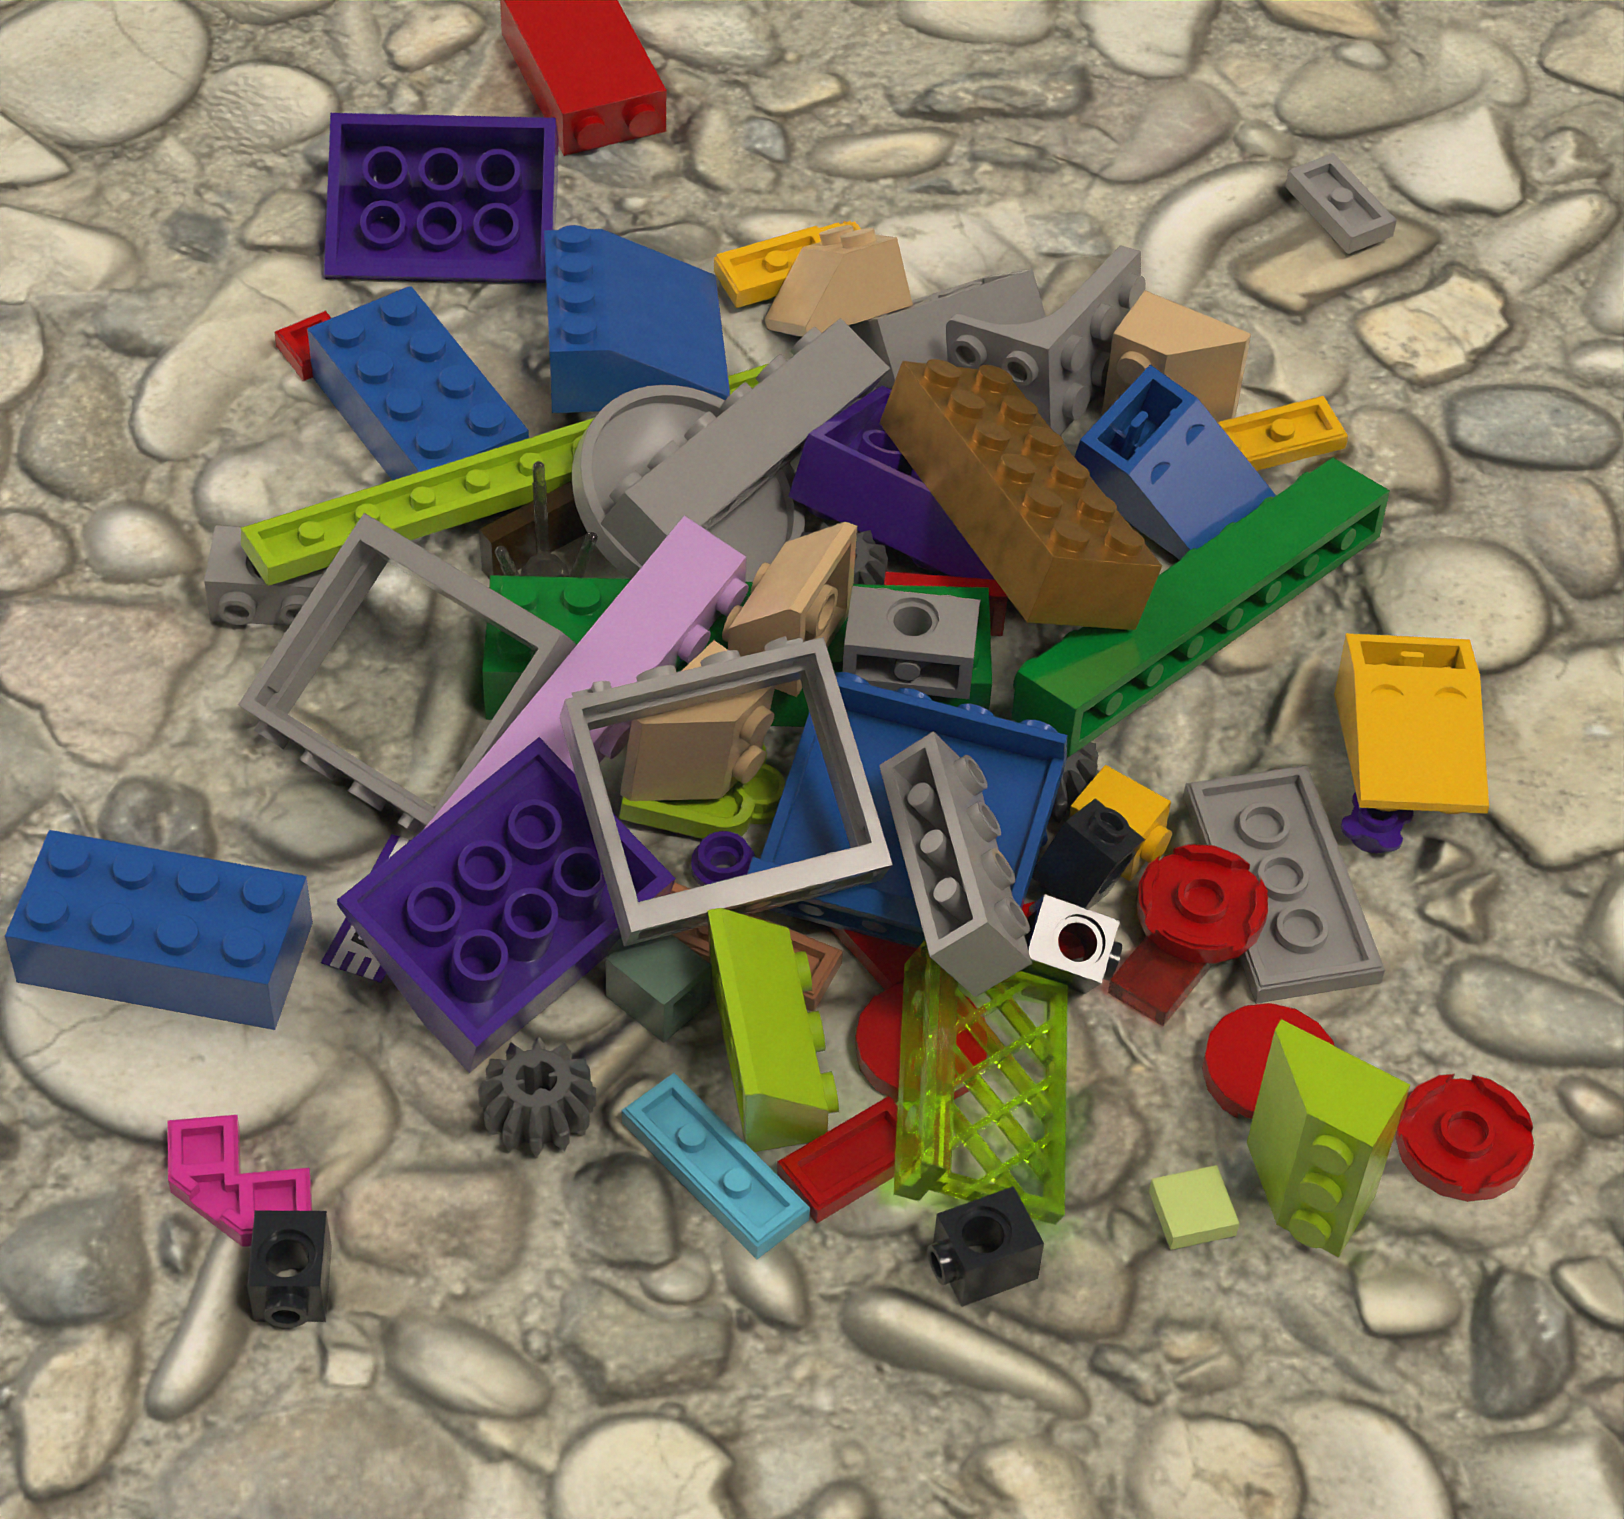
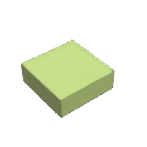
(1193, 1207)

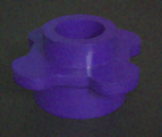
(1373, 834)

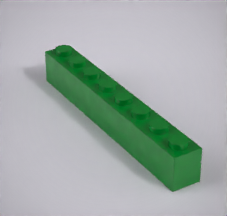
(1203, 604)

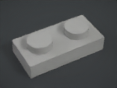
(1340, 203)

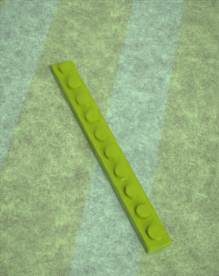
(421, 501)

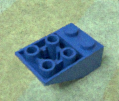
(1170, 465)

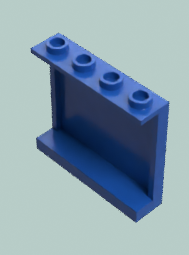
(1022, 778)

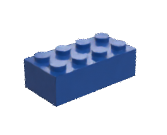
(408, 386)
(160, 929)

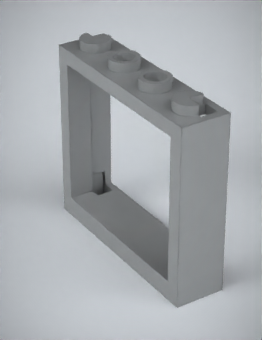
(326, 616)
(720, 677)

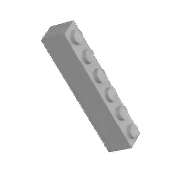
(747, 442)

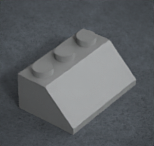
(920, 329)

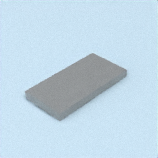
(1314, 921)

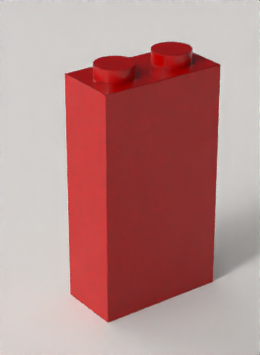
(585, 70)

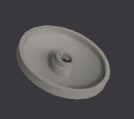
(632, 433)

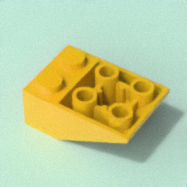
(1413, 723)

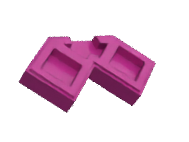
(208, 1177)

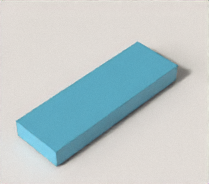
(715, 1165)

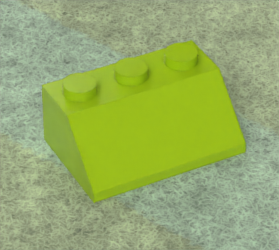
(769, 1031)
(1322, 1136)

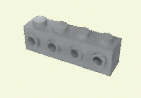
(956, 864)

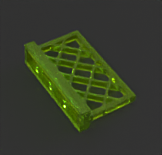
(928, 1086)

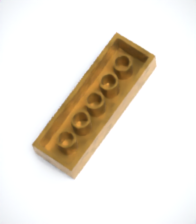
(1019, 496)

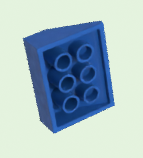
(627, 320)

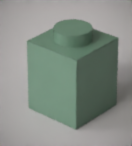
(658, 983)

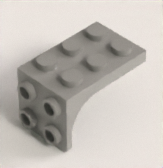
(1063, 356)

